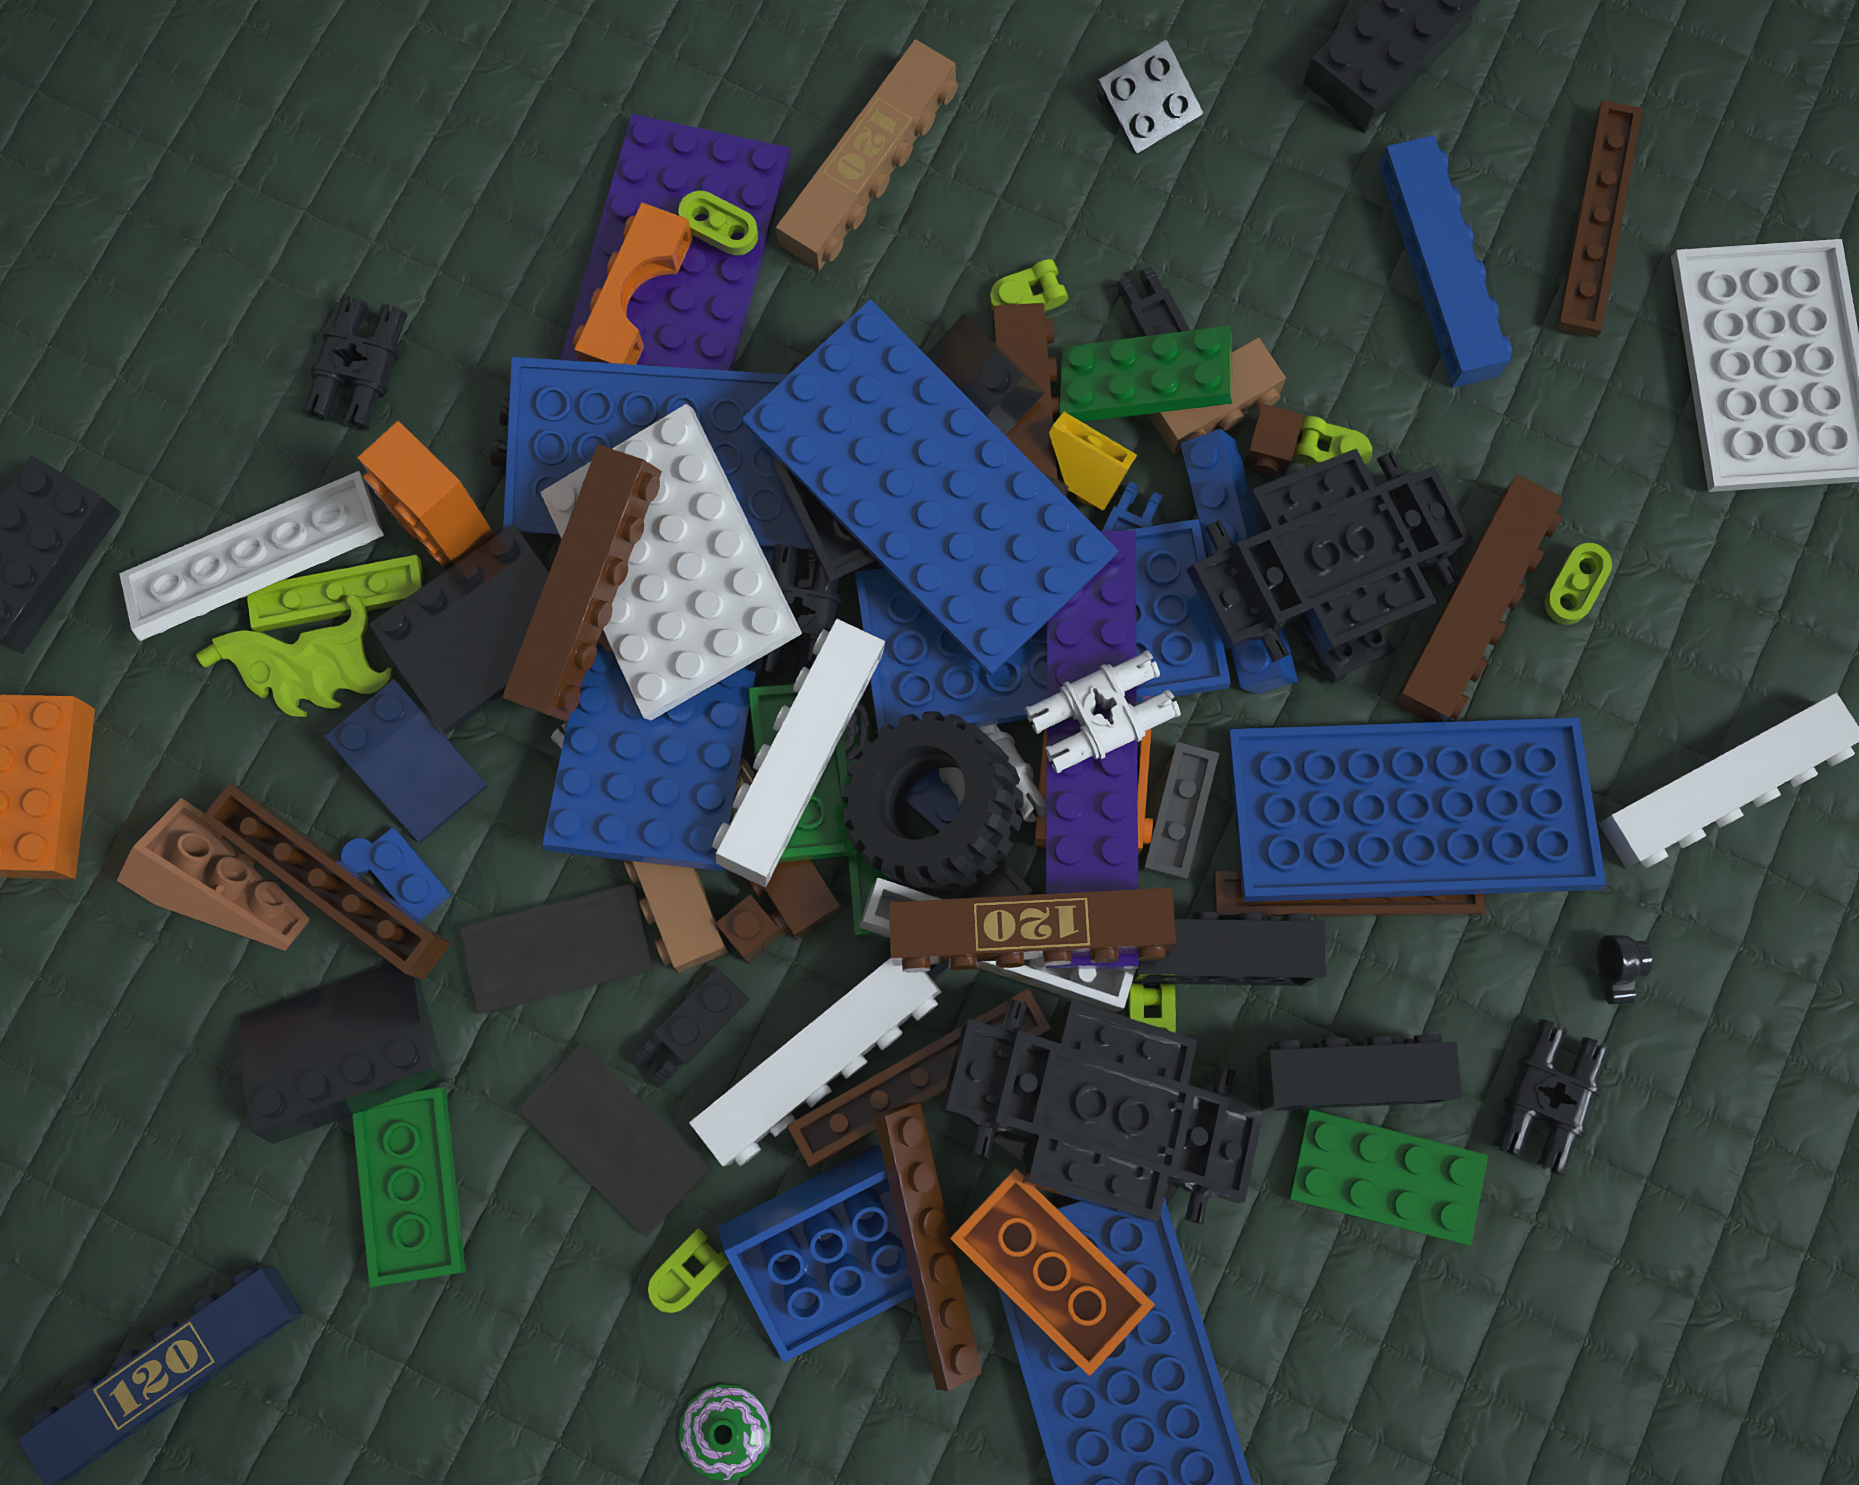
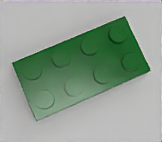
(1147, 374)
(821, 827)
(1388, 1177)
(408, 1189)

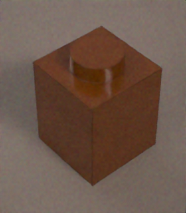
(1273, 440)
(749, 929)

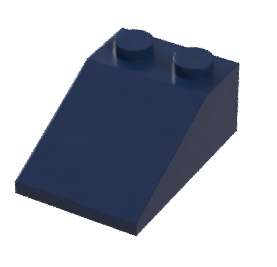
(406, 761)

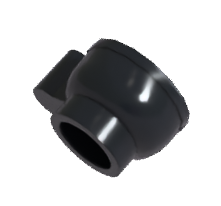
(1620, 964)

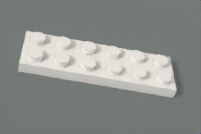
(249, 555)

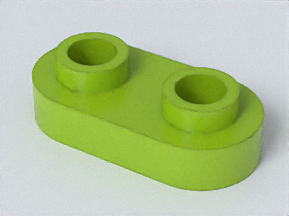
(721, 223)
(1577, 586)

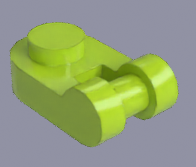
(1016, 287)
(1339, 439)
(1162, 997)
(674, 1285)

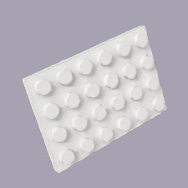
(1772, 362)
(696, 580)

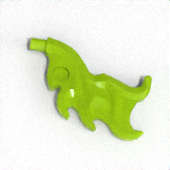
(303, 670)

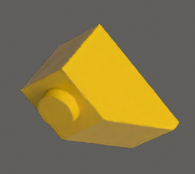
(1089, 461)

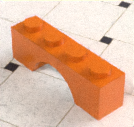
(651, 248)

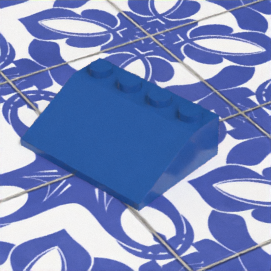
(821, 1255)

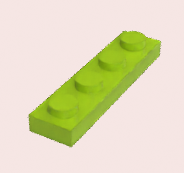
(326, 593)

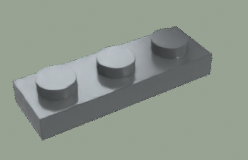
(1181, 811)

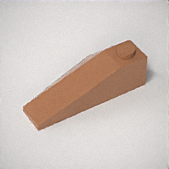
(203, 876)

